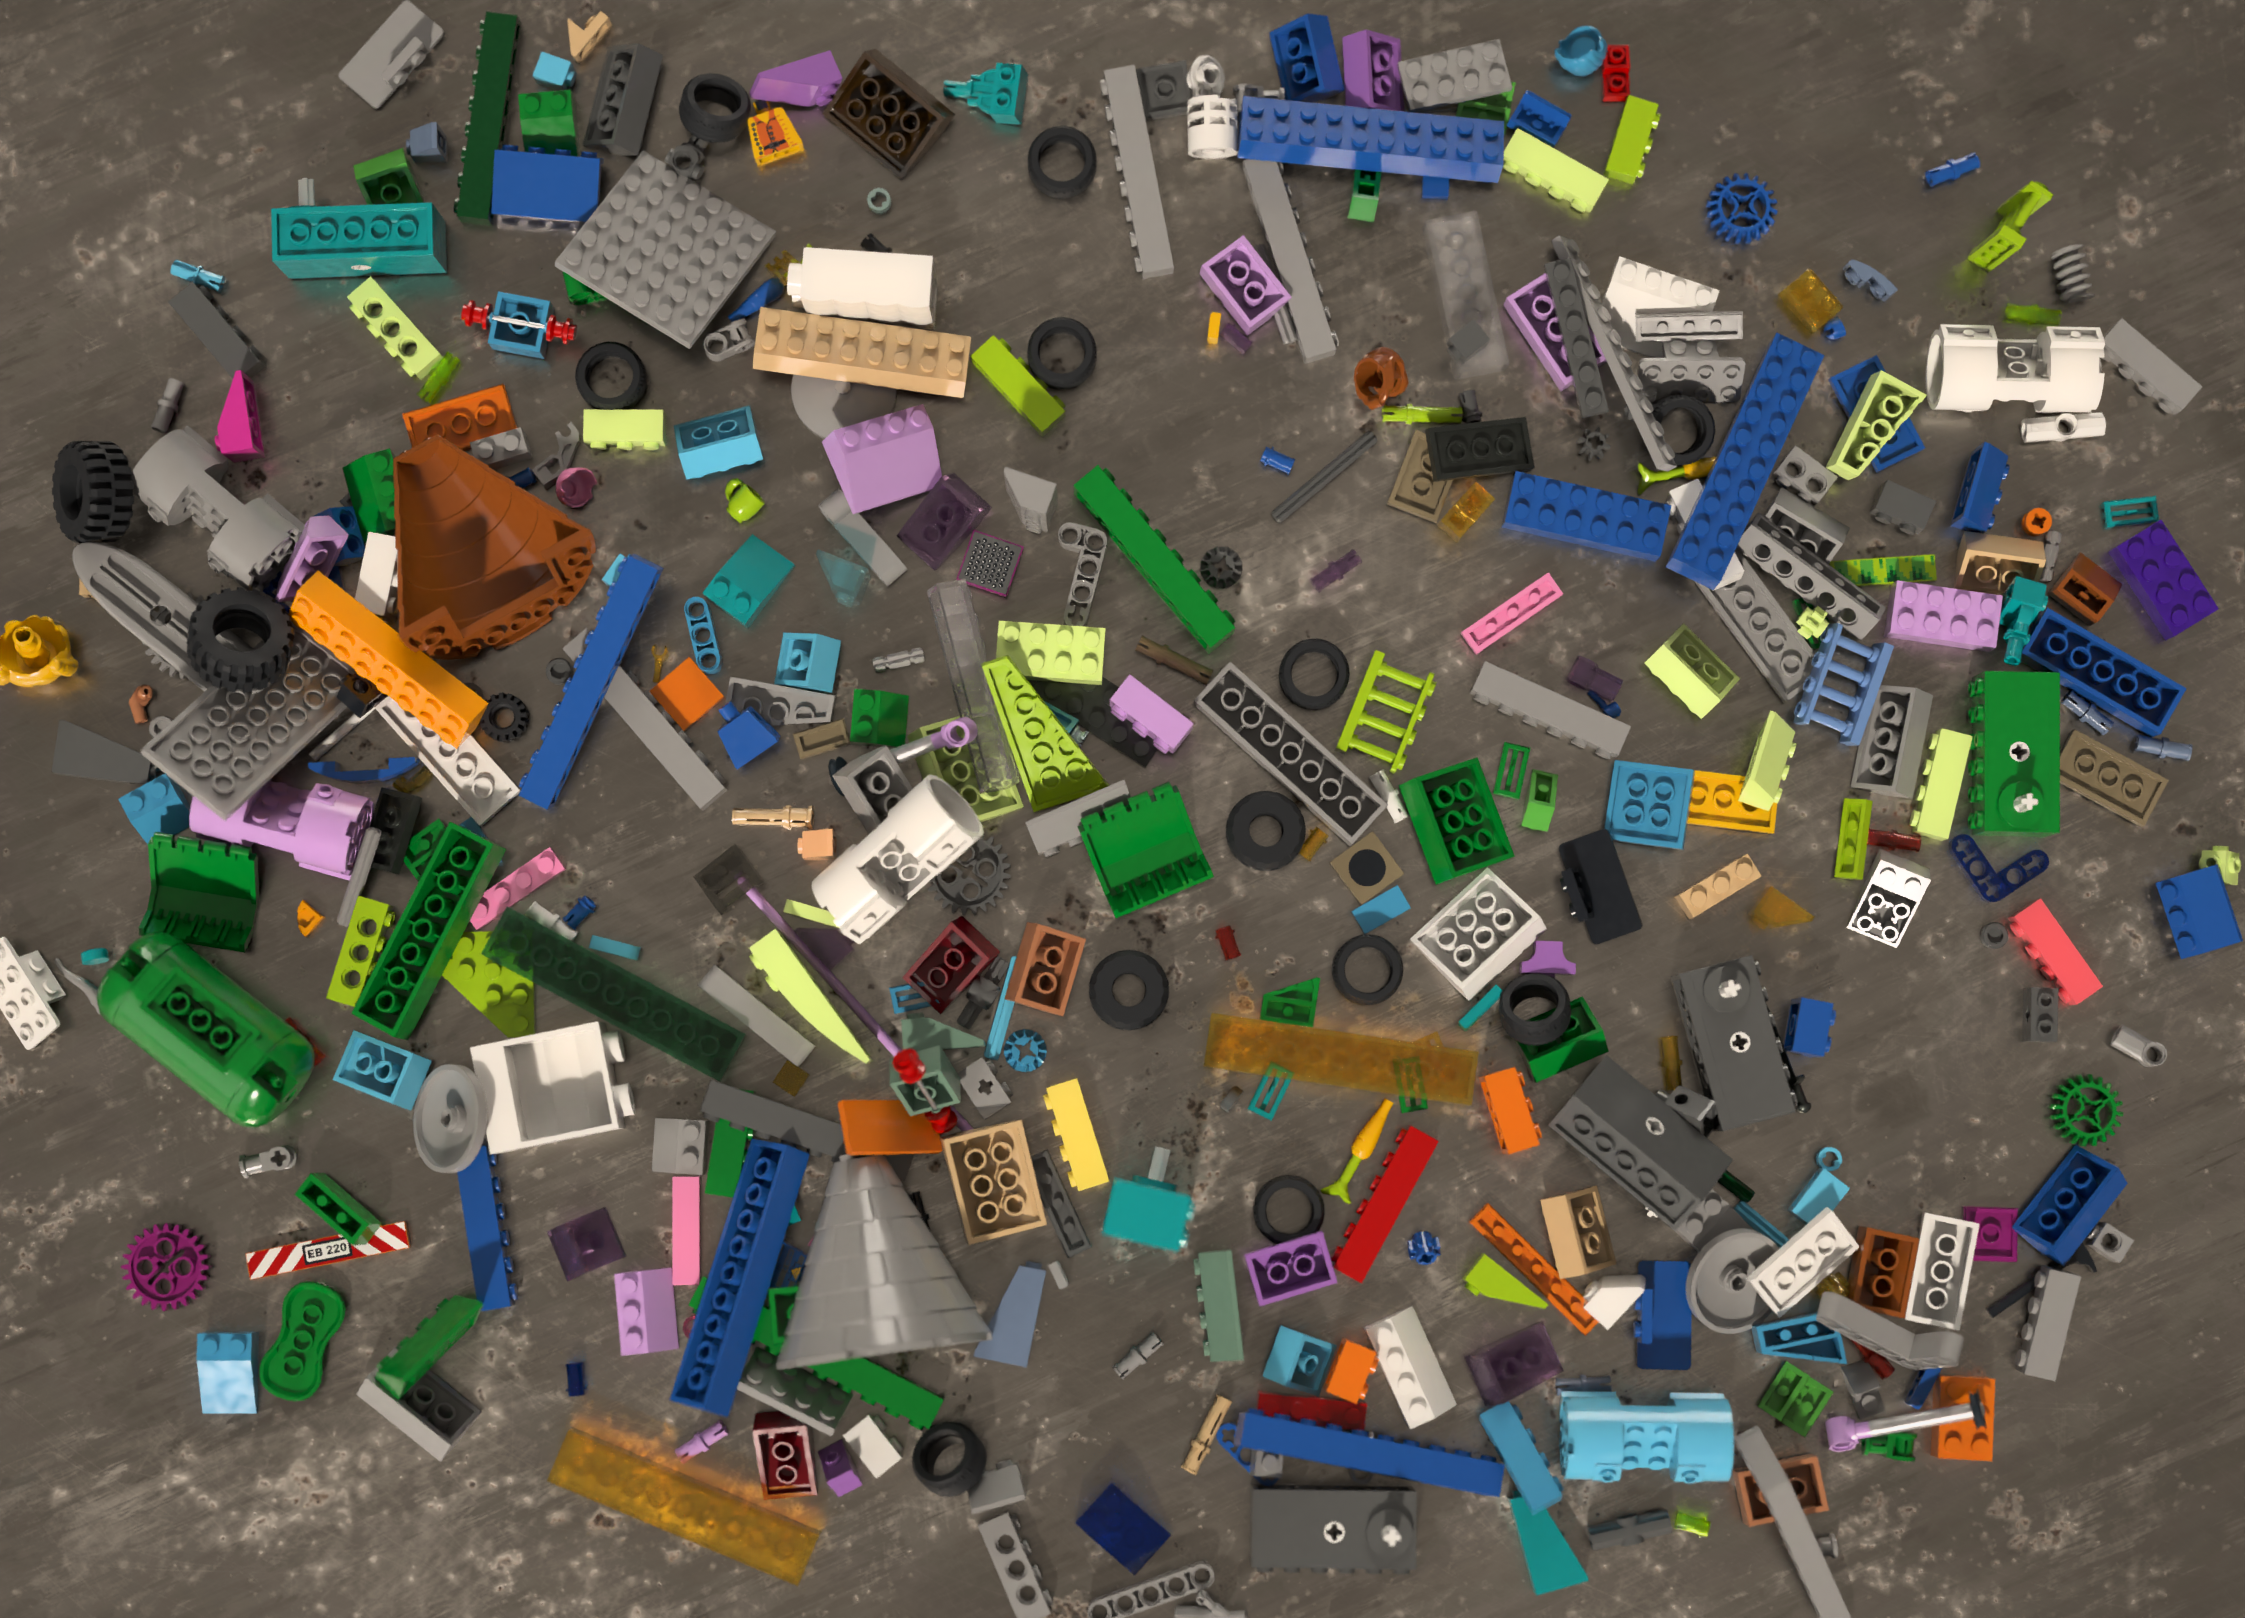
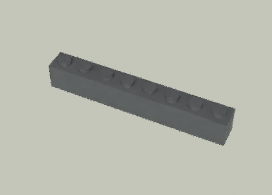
(784, 1122)

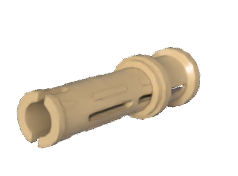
(787, 816)

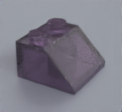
(586, 1244)

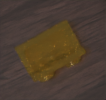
(1810, 301)

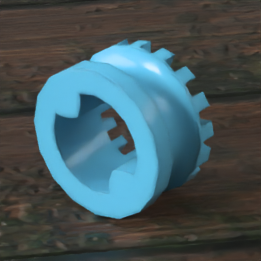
(1822, 1154)

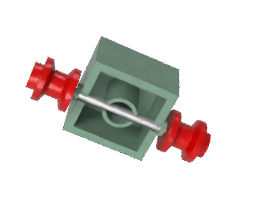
(927, 1084)

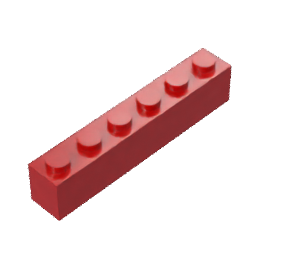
(1384, 1203)

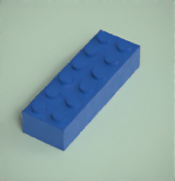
(1586, 516)
(2102, 673)

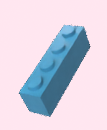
(1521, 1457)

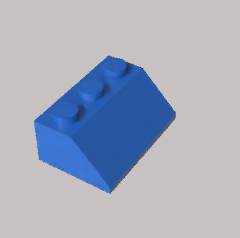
(1307, 59)
(1980, 489)
(2199, 911)

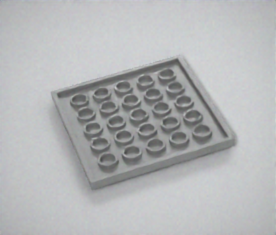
(665, 249)

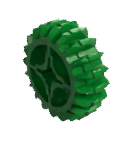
(2080, 1101)

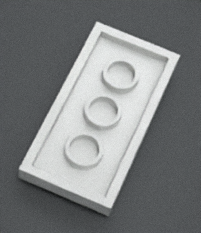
(1803, 1262)

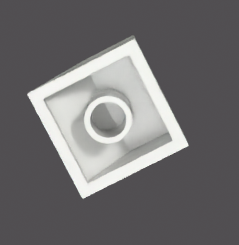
(1612, 1296)

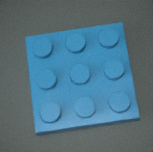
(1649, 804)

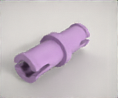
(701, 1441)

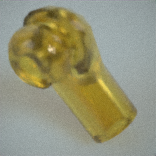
(414, 782)

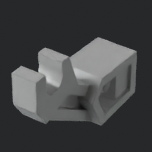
(564, 457)

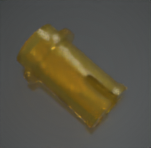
(1313, 843)

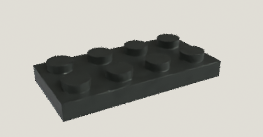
(1479, 449)

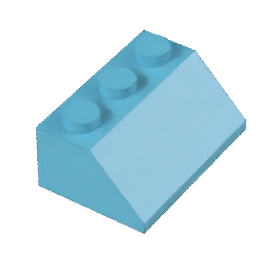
(718, 442)

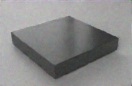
(1164, 90)

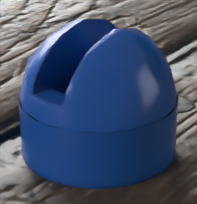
(1835, 327)

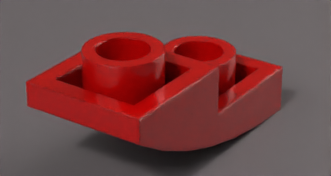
(1616, 73)

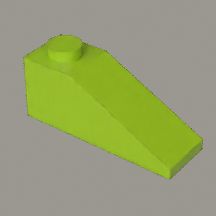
(1495, 1282)

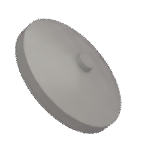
(835, 404)
(450, 1118)
(1719, 1284)

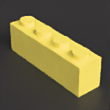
(1077, 1135)

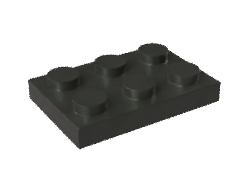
(395, 817)

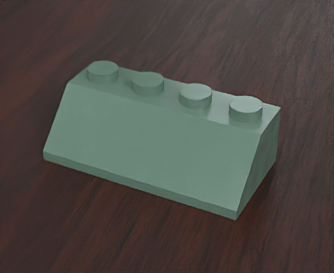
(1220, 1305)

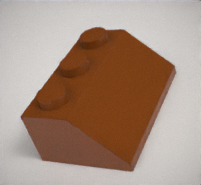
(1882, 1271)

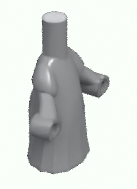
(1211, 1610)

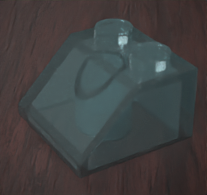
(845, 578)

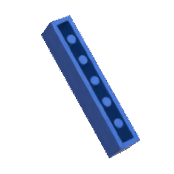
(485, 1232)

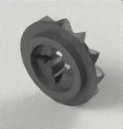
(1210, 573)

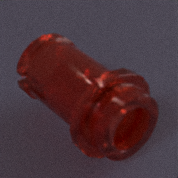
(1227, 942)

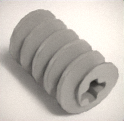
(2071, 274)

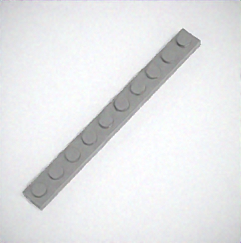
(1618, 361)

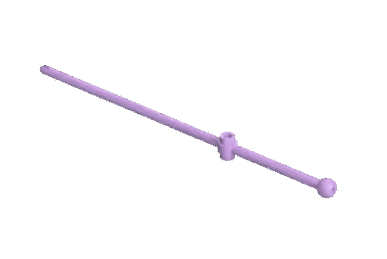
(833, 982)

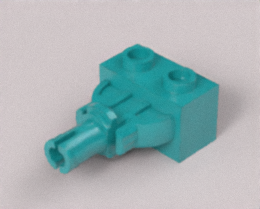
(995, 92)
(2019, 609)

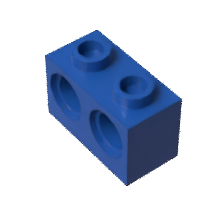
(354, 546)

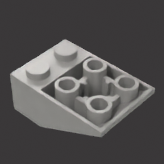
(1889, 897)

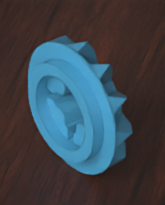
(1037, 1046)

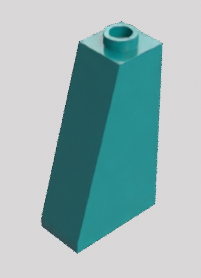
(1544, 1549)

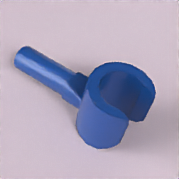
(1611, 710)

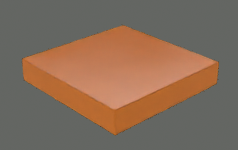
(686, 694)

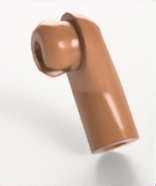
(139, 701)

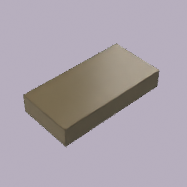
(822, 738)

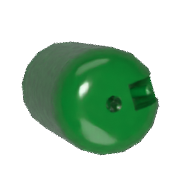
(205, 1029)

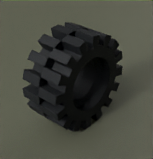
(518, 725)

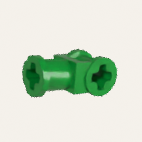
(1894, 1446)

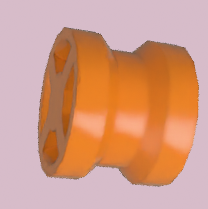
(2030, 525)

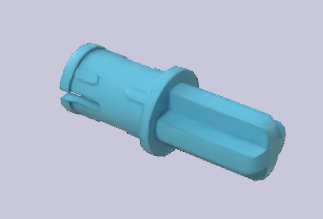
(197, 275)

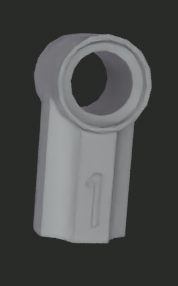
(2137, 1046)

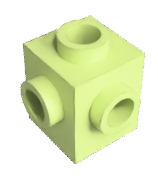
(2227, 861)

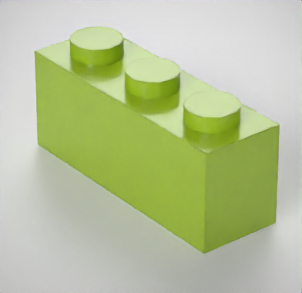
(1632, 140)

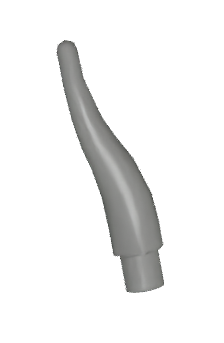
(85, 985)

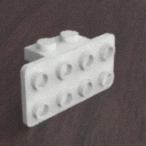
(26, 993)

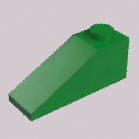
(1364, 195)

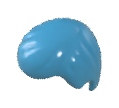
(1582, 51)

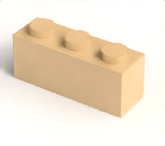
(1718, 886)

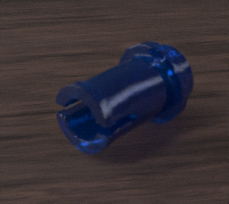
(575, 1379)

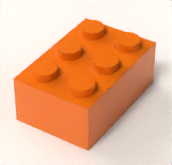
(1510, 1110)
(1961, 1438)

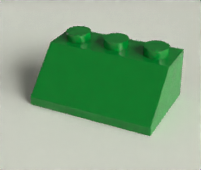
(372, 492)
(1578, 1044)

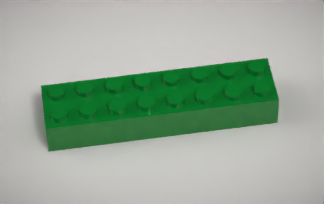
(1153, 559)
(428, 931)

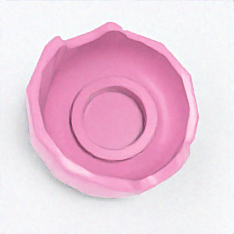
(575, 486)

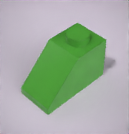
(1540, 800)

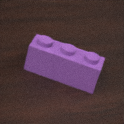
(1372, 71)
(1290, 1268)

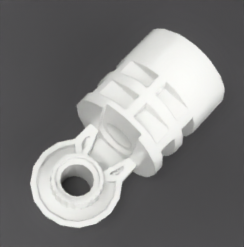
(1210, 118)

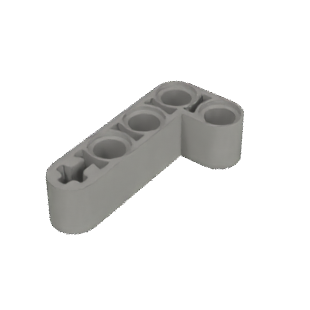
(862, 538)
(1080, 578)

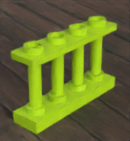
(2007, 236)
(1369, 692)

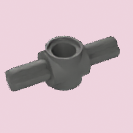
(983, 992)

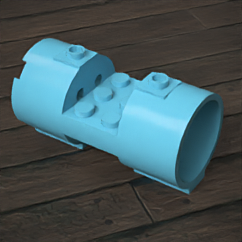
(1686, 1436)

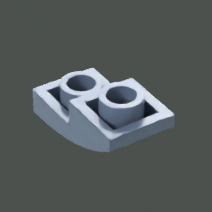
(1860, 274)

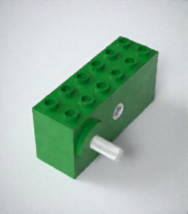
(2015, 754)

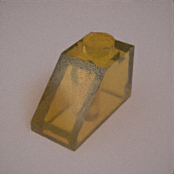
(1777, 911)

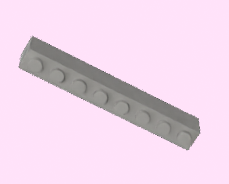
(1138, 172)
(1290, 259)
(657, 732)

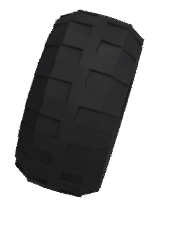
(1275, 806)
(1155, 990)

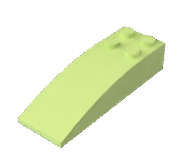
(799, 987)

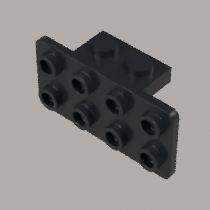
(1598, 887)

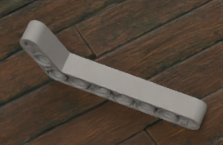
(1791, 1524)

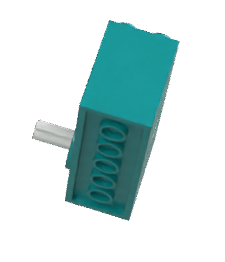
(357, 238)
(1149, 1208)

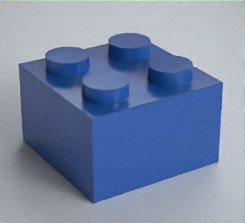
(1809, 1027)

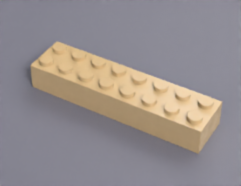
(861, 352)

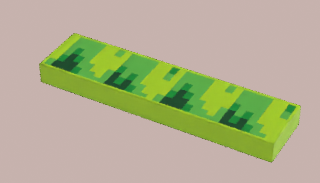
(1888, 570)

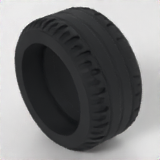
(718, 89)
(1054, 136)
(1066, 326)
(611, 350)
(1704, 420)
(1314, 646)
(1391, 954)
(1535, 1031)
(1276, 1184)
(931, 1446)

